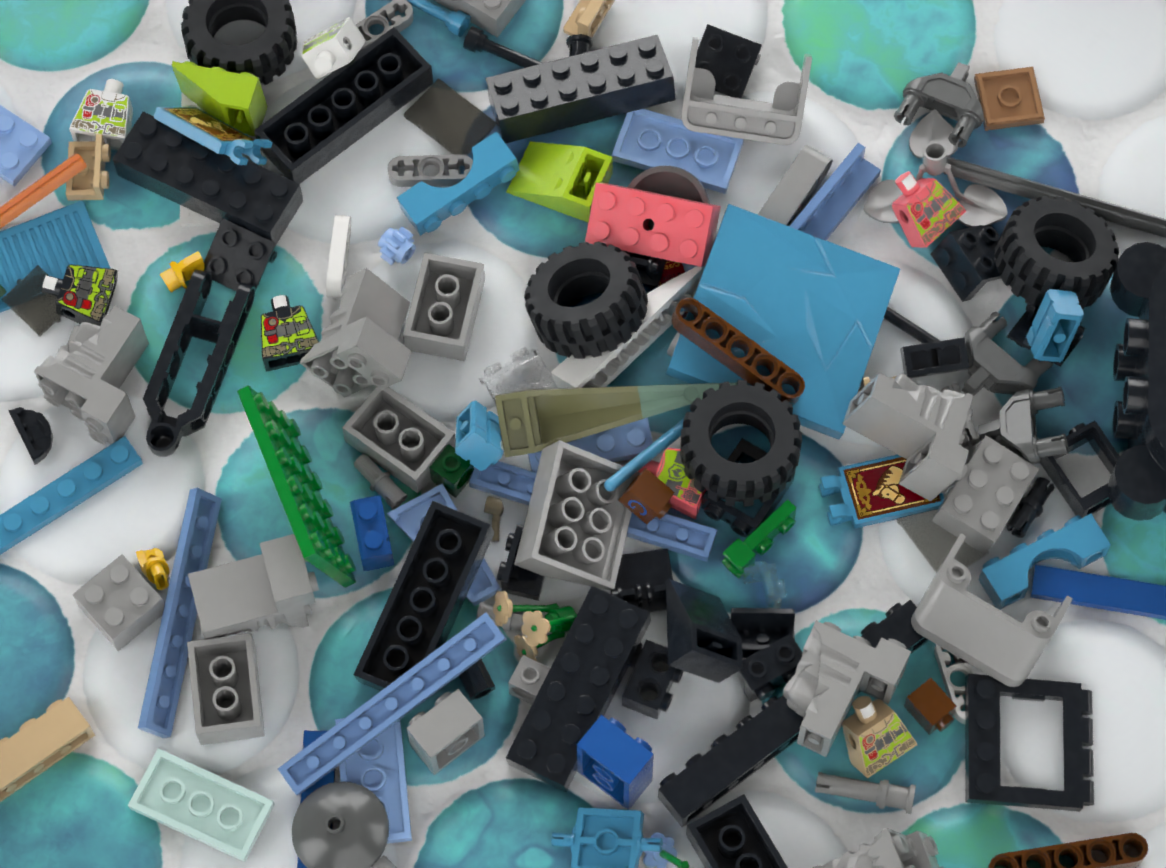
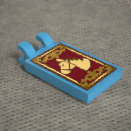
(213, 133)
(873, 493)

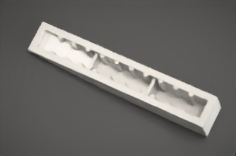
(604, 369)

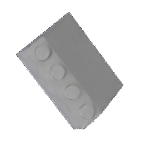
(572, 521)

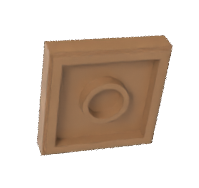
(1009, 98)

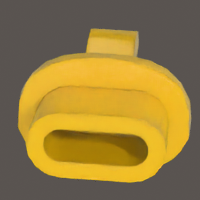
(181, 272)
(154, 567)

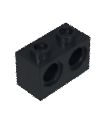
(934, 358)
(647, 678)

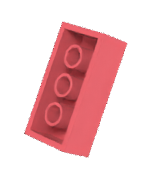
(681, 230)

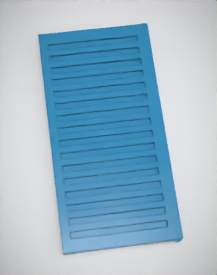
(50, 242)

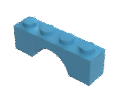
(430, 205)
(1077, 543)

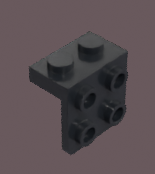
(968, 259)

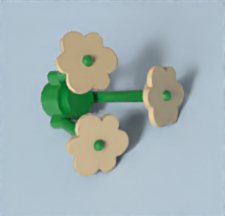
(535, 626)

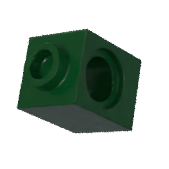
(451, 471)

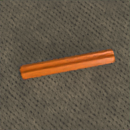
(41, 188)

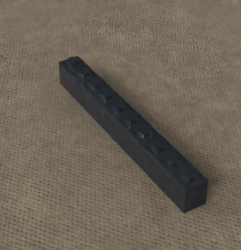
(760, 737)

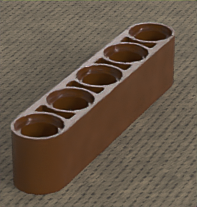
(730, 338)
(1080, 853)

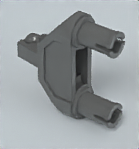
(947, 95)
(992, 366)
(1018, 429)

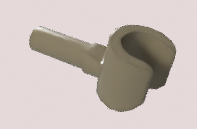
(495, 507)

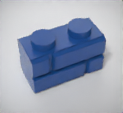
(372, 533)

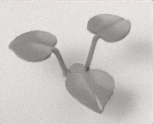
(931, 143)

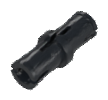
(1030, 507)

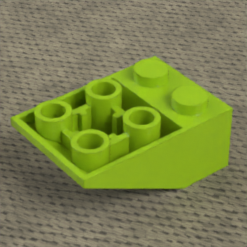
(224, 94)
(561, 177)

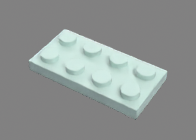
(201, 805)

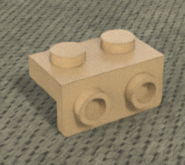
(92, 180)

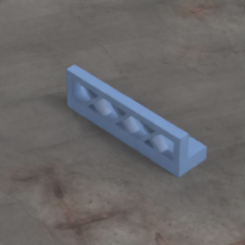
(837, 195)

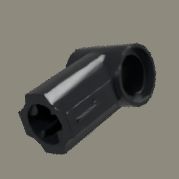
(477, 681)

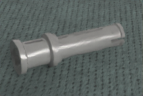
(881, 793)

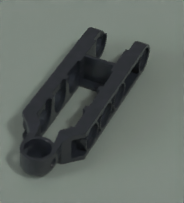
(166, 431)

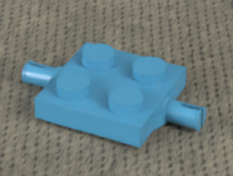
(607, 839)

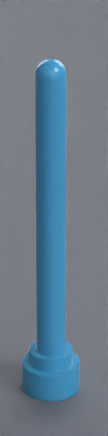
(455, 21)
(644, 457)

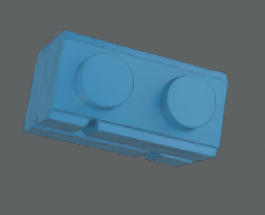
(1055, 325)
(478, 436)

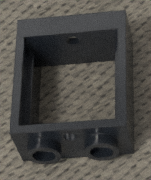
(1106, 452)
(740, 522)

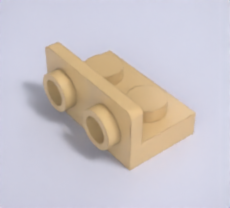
(587, 17)

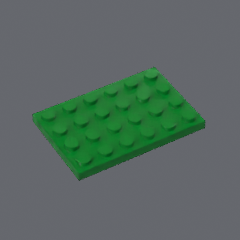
(298, 487)

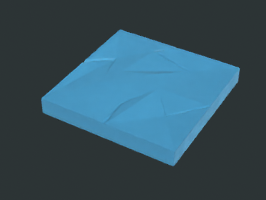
(798, 301)

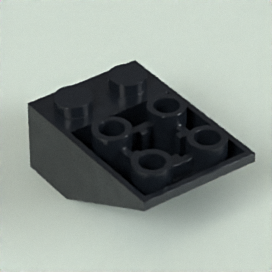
(701, 634)

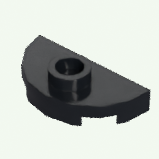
(34, 432)

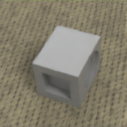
(527, 679)

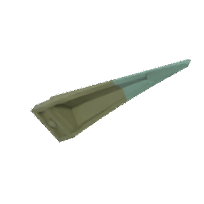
(544, 416)

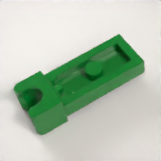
(742, 554)

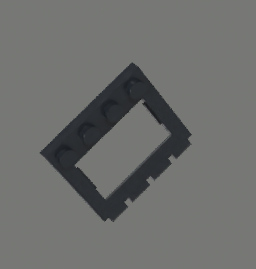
(983, 744)

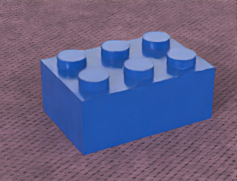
(615, 761)

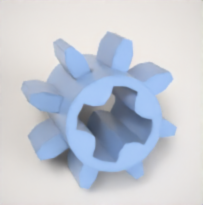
(396, 245)

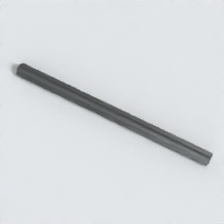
(1034, 190)

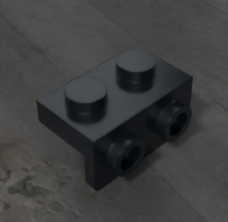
(517, 579)
(762, 627)
(770, 668)

